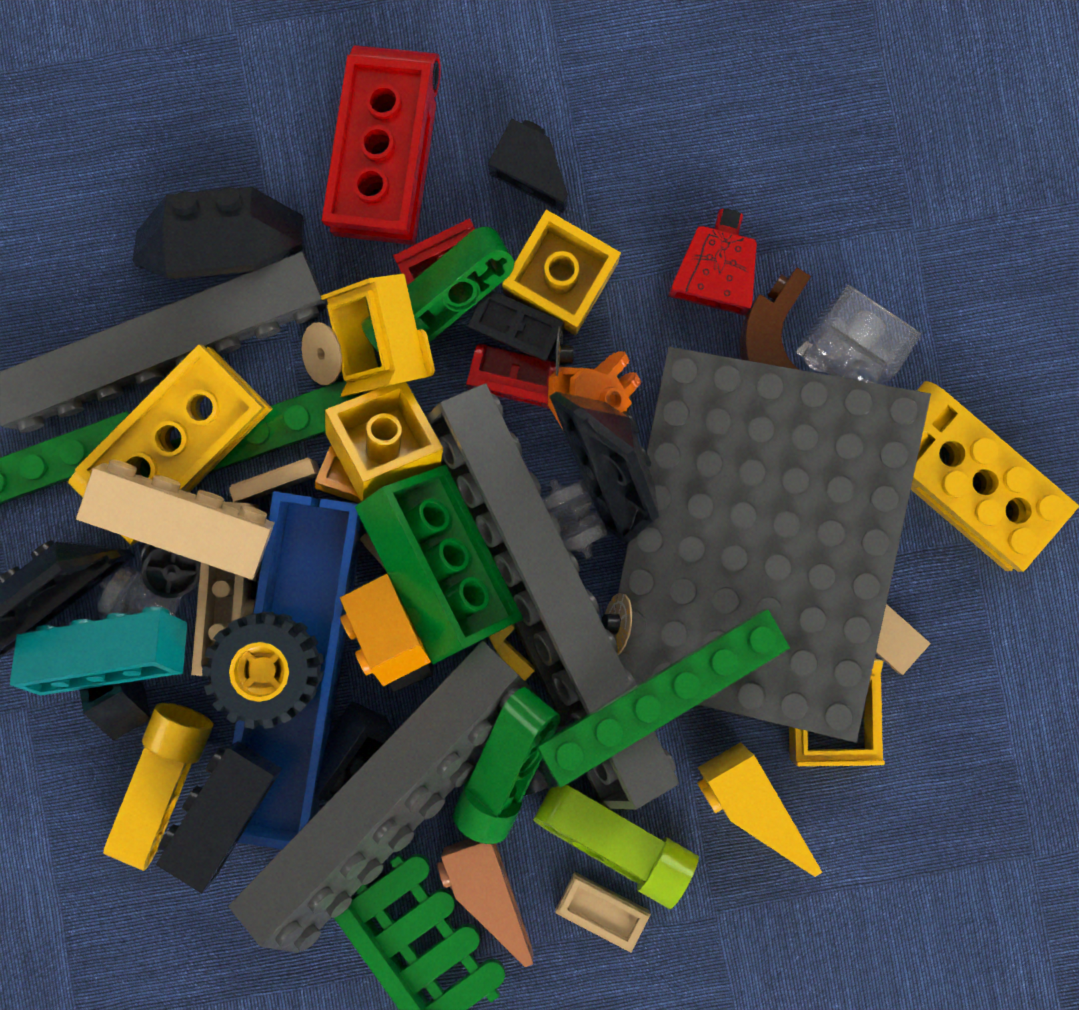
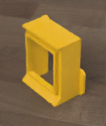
(401, 347)
(847, 757)

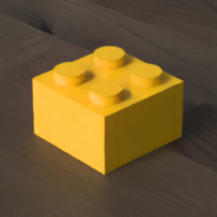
(561, 271)
(382, 438)

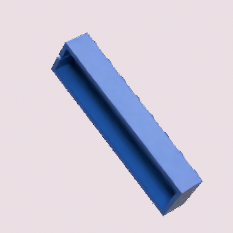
(303, 575)

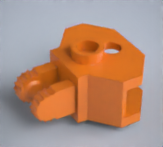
(597, 383)

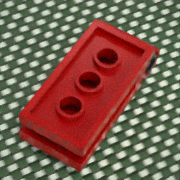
(372, 84)

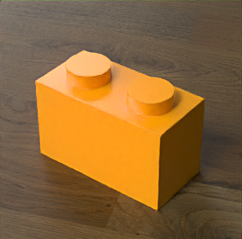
(383, 631)

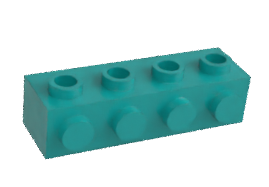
(99, 652)

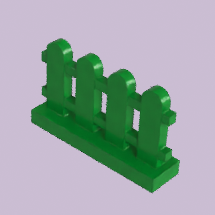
(381, 947)

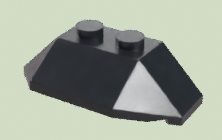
(216, 233)
(610, 463)
(51, 584)

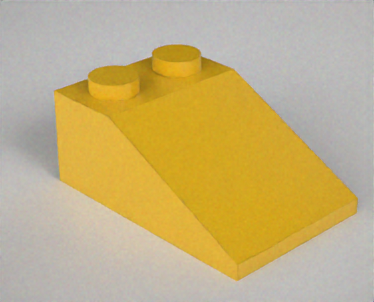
(748, 799)

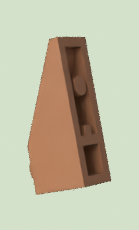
(485, 892)

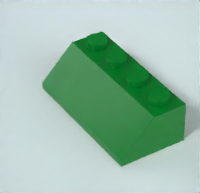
(438, 562)

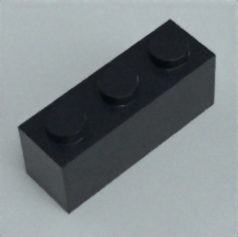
(217, 815)

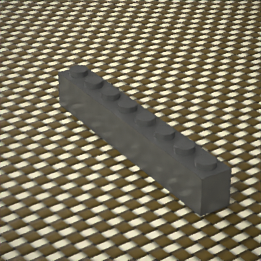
(158, 342)

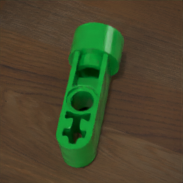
(455, 282)
(505, 768)

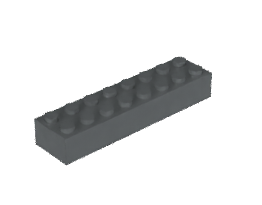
(378, 807)

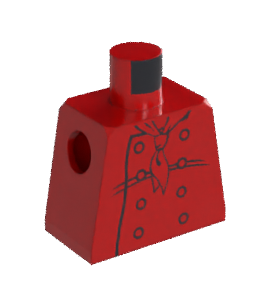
(718, 267)

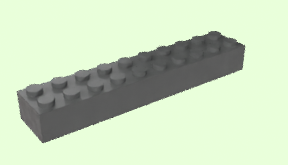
(560, 617)

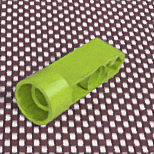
(656, 865)

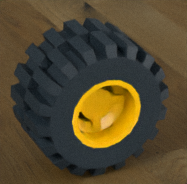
(263, 669)

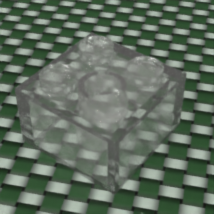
(858, 339)

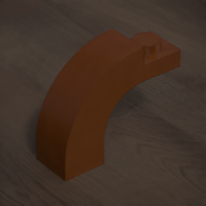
(764, 321)

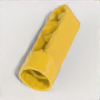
(171, 745)

